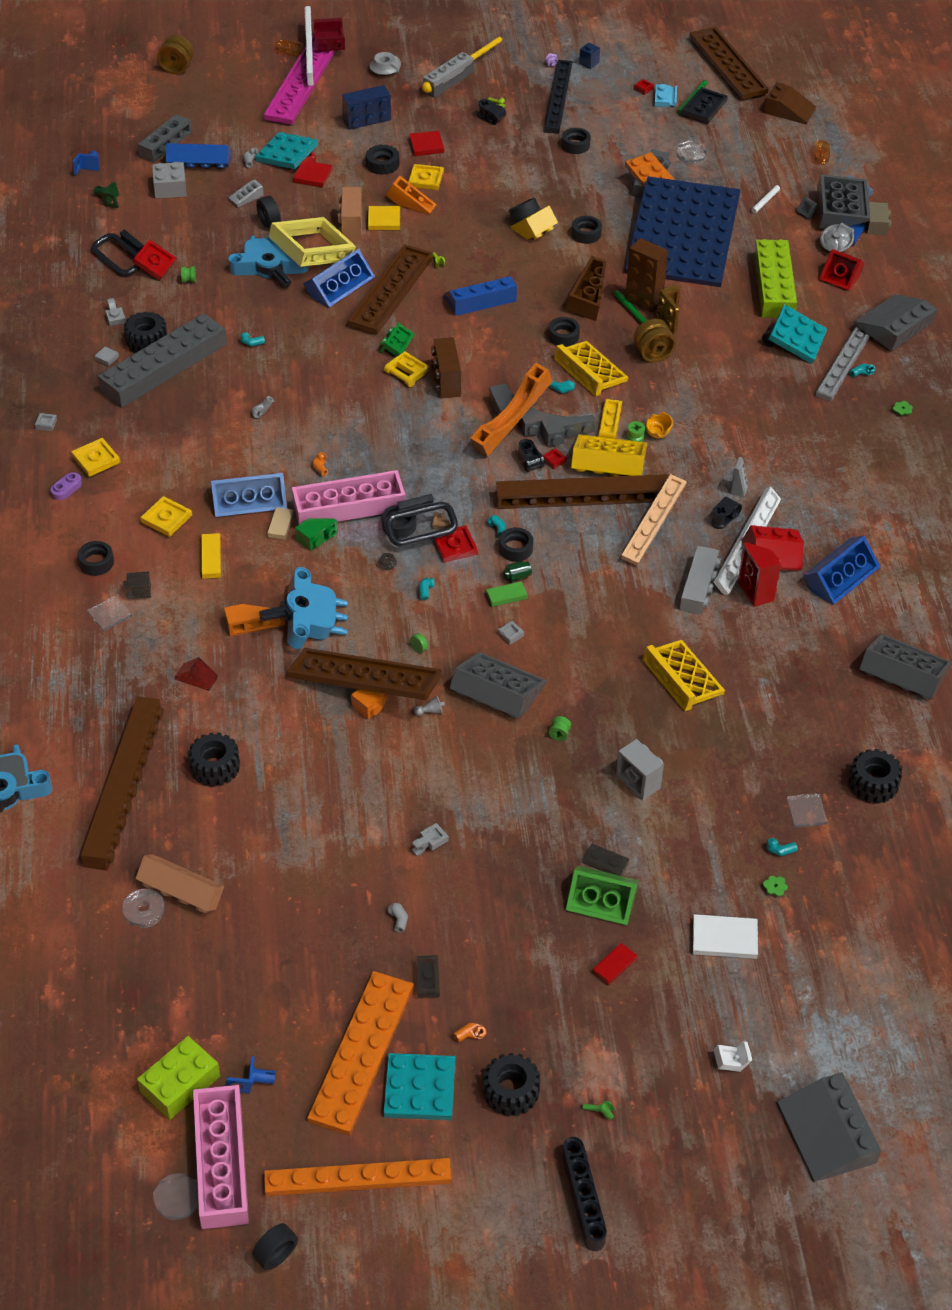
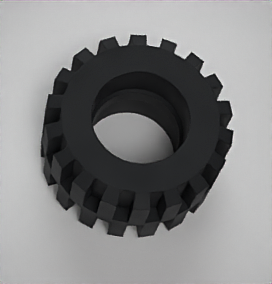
(144, 330)
(214, 747)
(871, 787)
(511, 1100)

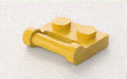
(408, 364)

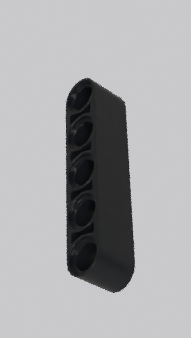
(584, 1203)

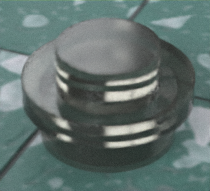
(387, 561)

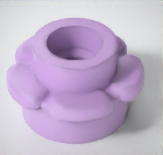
(551, 59)

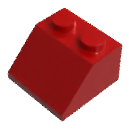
(842, 270)

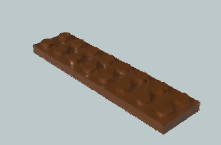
(729, 63)
(390, 289)
(365, 673)

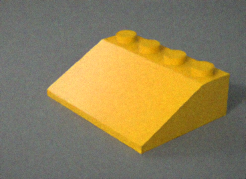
(608, 455)

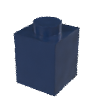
(589, 55)

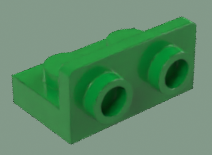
(398, 340)

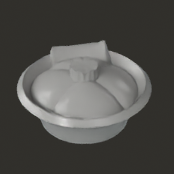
(385, 63)
(837, 237)

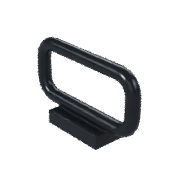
(127, 241)
(418, 506)

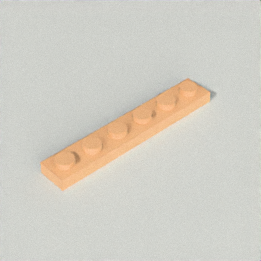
(653, 520)

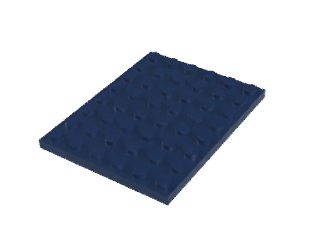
(690, 223)

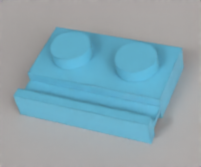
(665, 95)

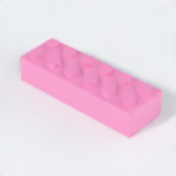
(348, 497)
(220, 1157)

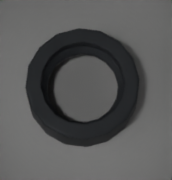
(576, 134)
(524, 209)
(268, 211)
(584, 236)
(564, 339)
(403, 530)
(516, 554)
(95, 568)
(275, 1246)

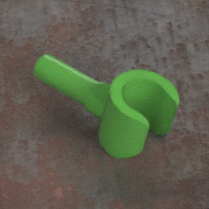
(606, 1108)

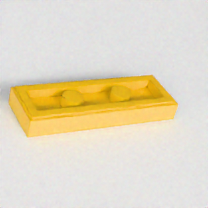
(610, 418)
(211, 556)

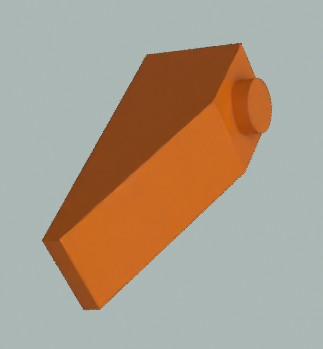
(410, 197)
(246, 619)
(368, 702)

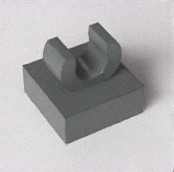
(807, 207)

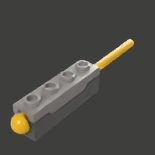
(453, 71)

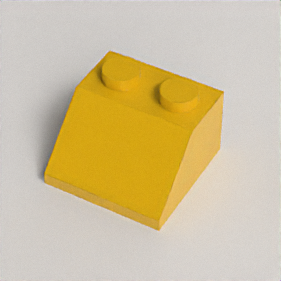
(535, 224)

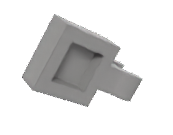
(114, 315)
(430, 837)

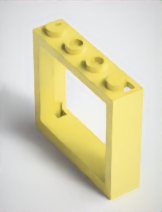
(282, 232)

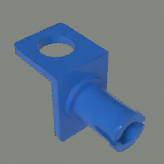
(86, 161)
(254, 1075)

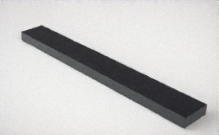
(558, 97)

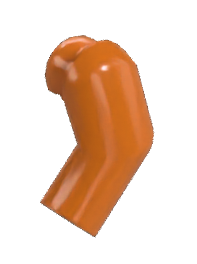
(319, 462)
(470, 1030)

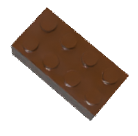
(646, 274)

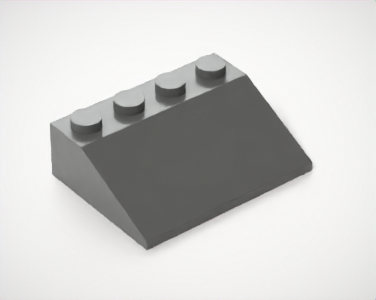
(842, 201)
(897, 320)
(905, 666)
(497, 684)
(829, 1128)

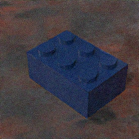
(366, 107)

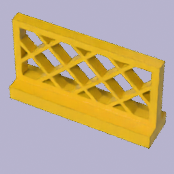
(584, 372)
(672, 679)

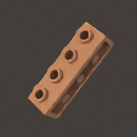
(180, 883)

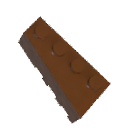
(587, 291)

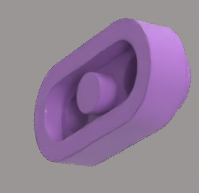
(66, 486)

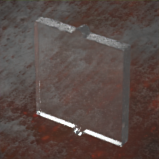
(109, 613)
(807, 810)

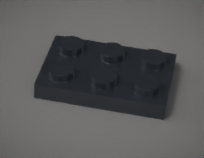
(704, 105)

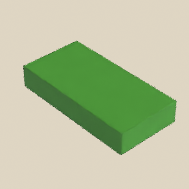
(506, 594)

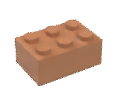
(350, 213)

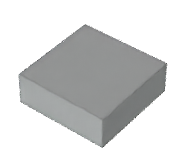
(106, 356)
(46, 422)
(510, 632)

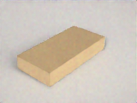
(280, 523)

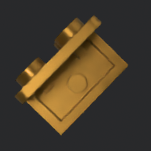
(668, 306)

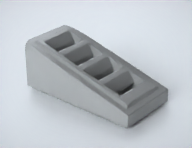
(248, 193)
(739, 481)

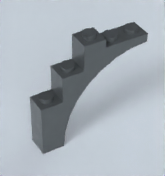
(552, 427)

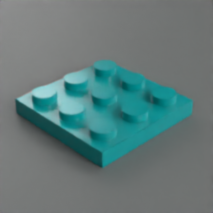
(286, 150)
(797, 334)
(419, 1086)

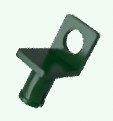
(108, 194)

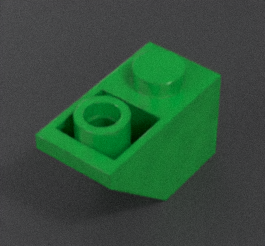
(315, 531)

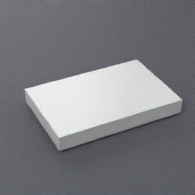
(725, 936)

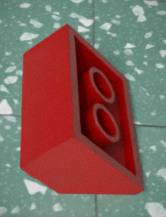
(785, 544)
(759, 573)

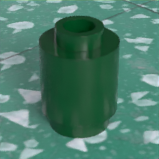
(517, 571)

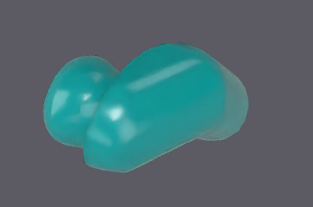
(245, 339)
(863, 369)
(563, 387)
(498, 522)
(424, 587)
(780, 850)

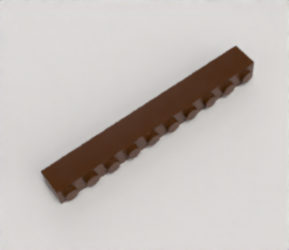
(579, 491)
(122, 784)

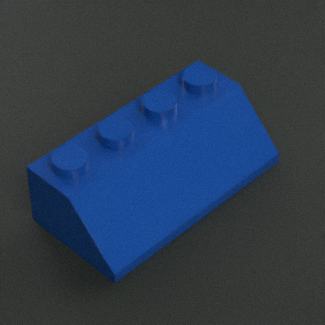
(199, 154)
(339, 279)
(482, 296)
(842, 570)

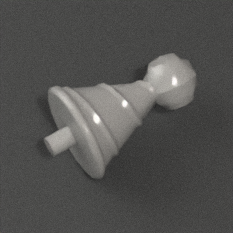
(433, 706)

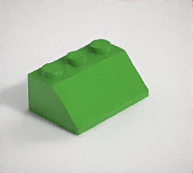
(602, 895)

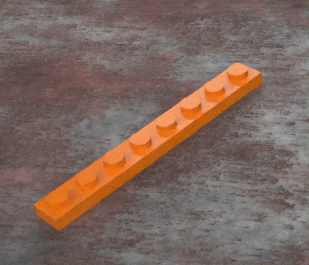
(357, 1177)

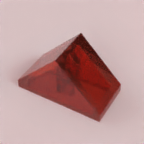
(197, 674)

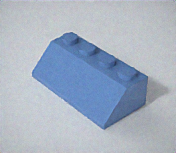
(248, 494)

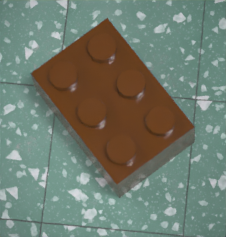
(446, 367)

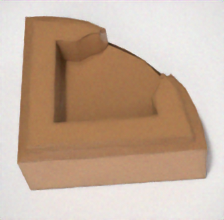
(440, 521)

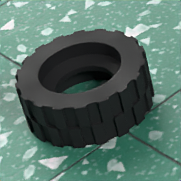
(382, 167)

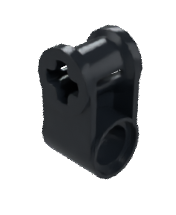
(490, 111)
(529, 455)
(725, 512)

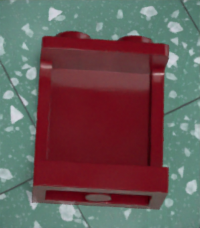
(328, 34)

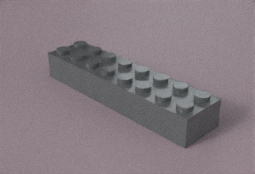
(162, 360)

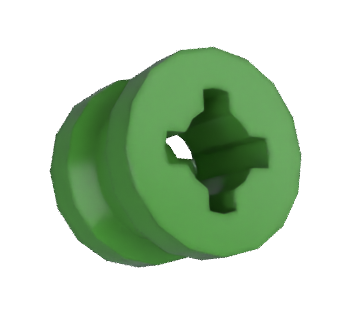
(188, 274)
(636, 431)
(559, 728)

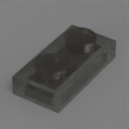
(605, 860)
(428, 976)

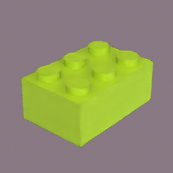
(175, 1076)

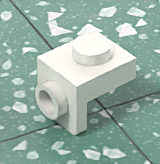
(733, 1057)

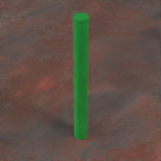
(703, 84)
(630, 307)

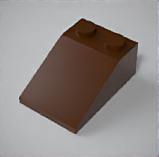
(788, 104)

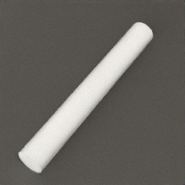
(765, 199)

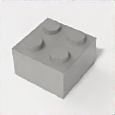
(169, 180)
(640, 769)

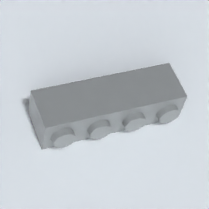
(699, 580)

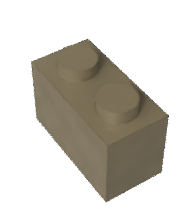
(879, 218)

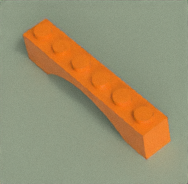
(492, 433)

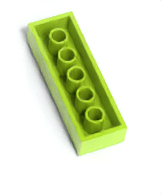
(774, 276)

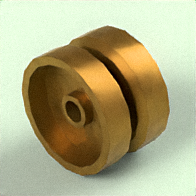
(175, 54)
(654, 340)

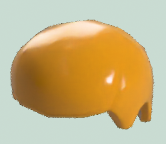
(659, 425)

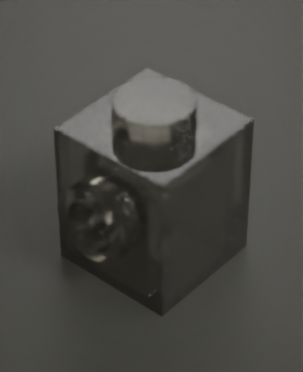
(138, 585)

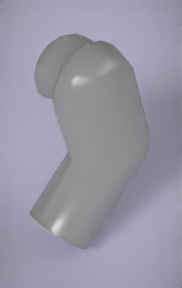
(249, 156)
(262, 408)
(401, 915)

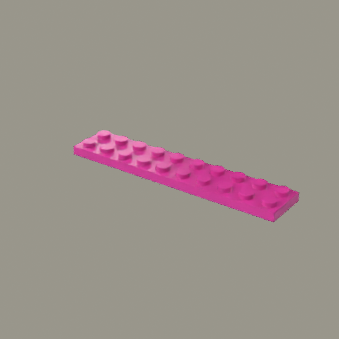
(295, 90)

